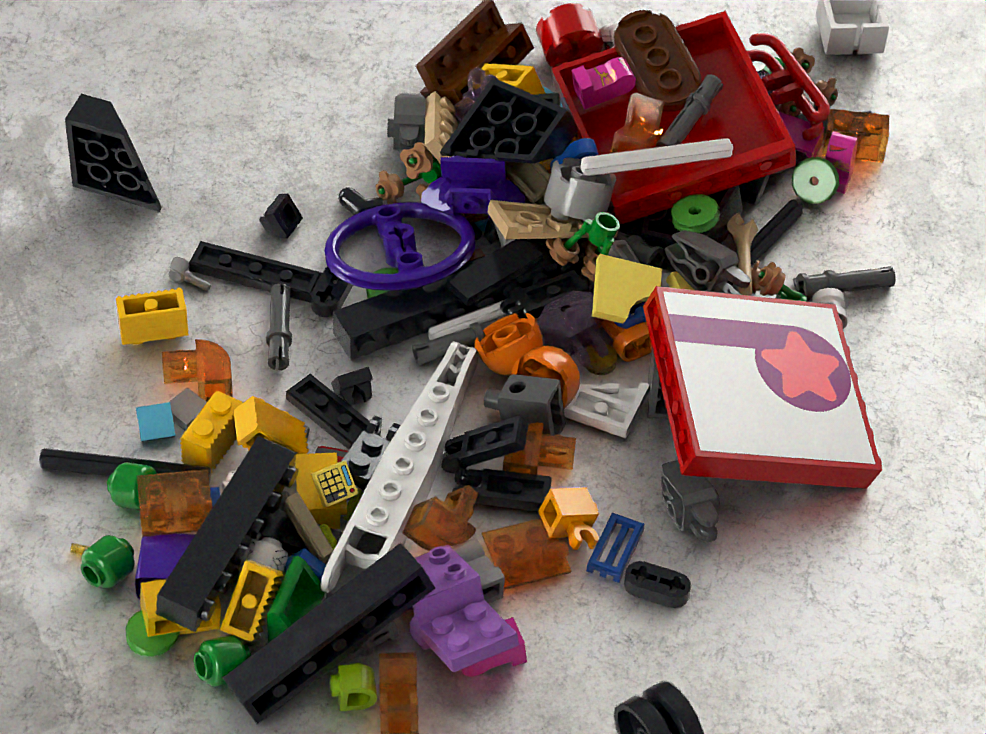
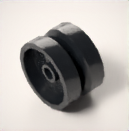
(658, 711)

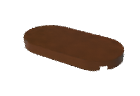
(657, 58)

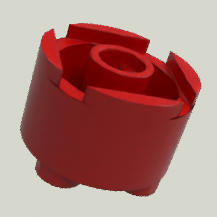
(569, 34)

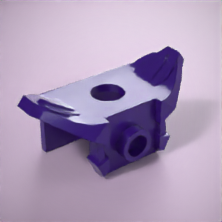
(460, 175)

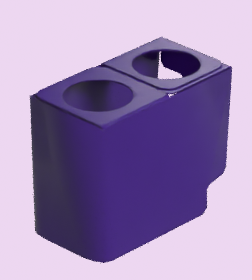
(159, 557)

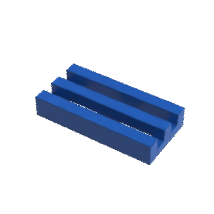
(606, 568)

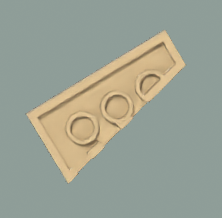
(531, 221)

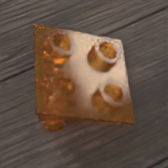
(173, 502)
(526, 553)

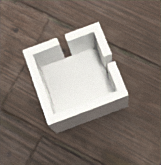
(852, 26)

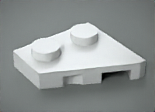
(607, 406)

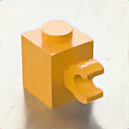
(571, 515)

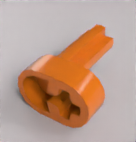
(629, 342)

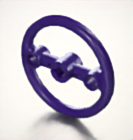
(399, 247)

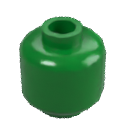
(123, 484)
(107, 561)
(218, 658)

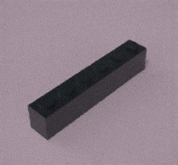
(226, 534)
(329, 633)

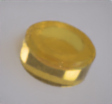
(602, 365)

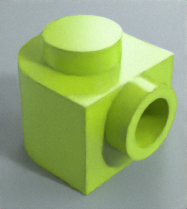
(354, 687)

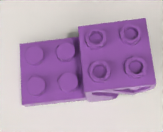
(455, 616)

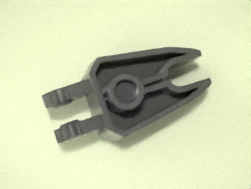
(408, 121)
(706, 263)
(690, 502)

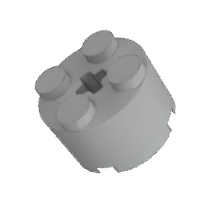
(577, 195)

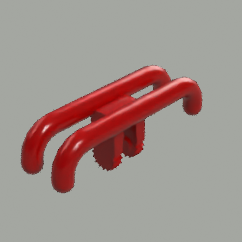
(790, 82)

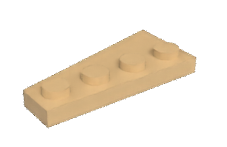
(439, 123)

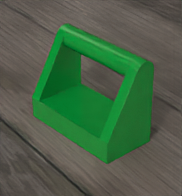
(295, 597)

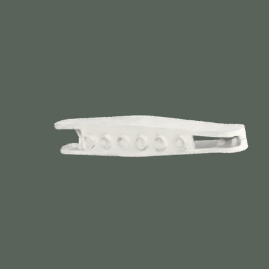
(407, 465)

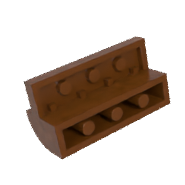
(473, 43)

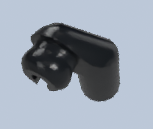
(355, 202)

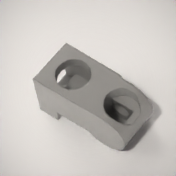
(490, 576)

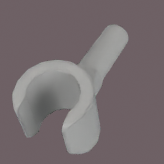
(179, 273)

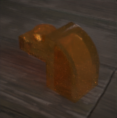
(641, 125)
(206, 365)
(541, 450)
(442, 523)
(398, 693)

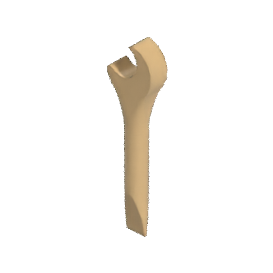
(743, 238)

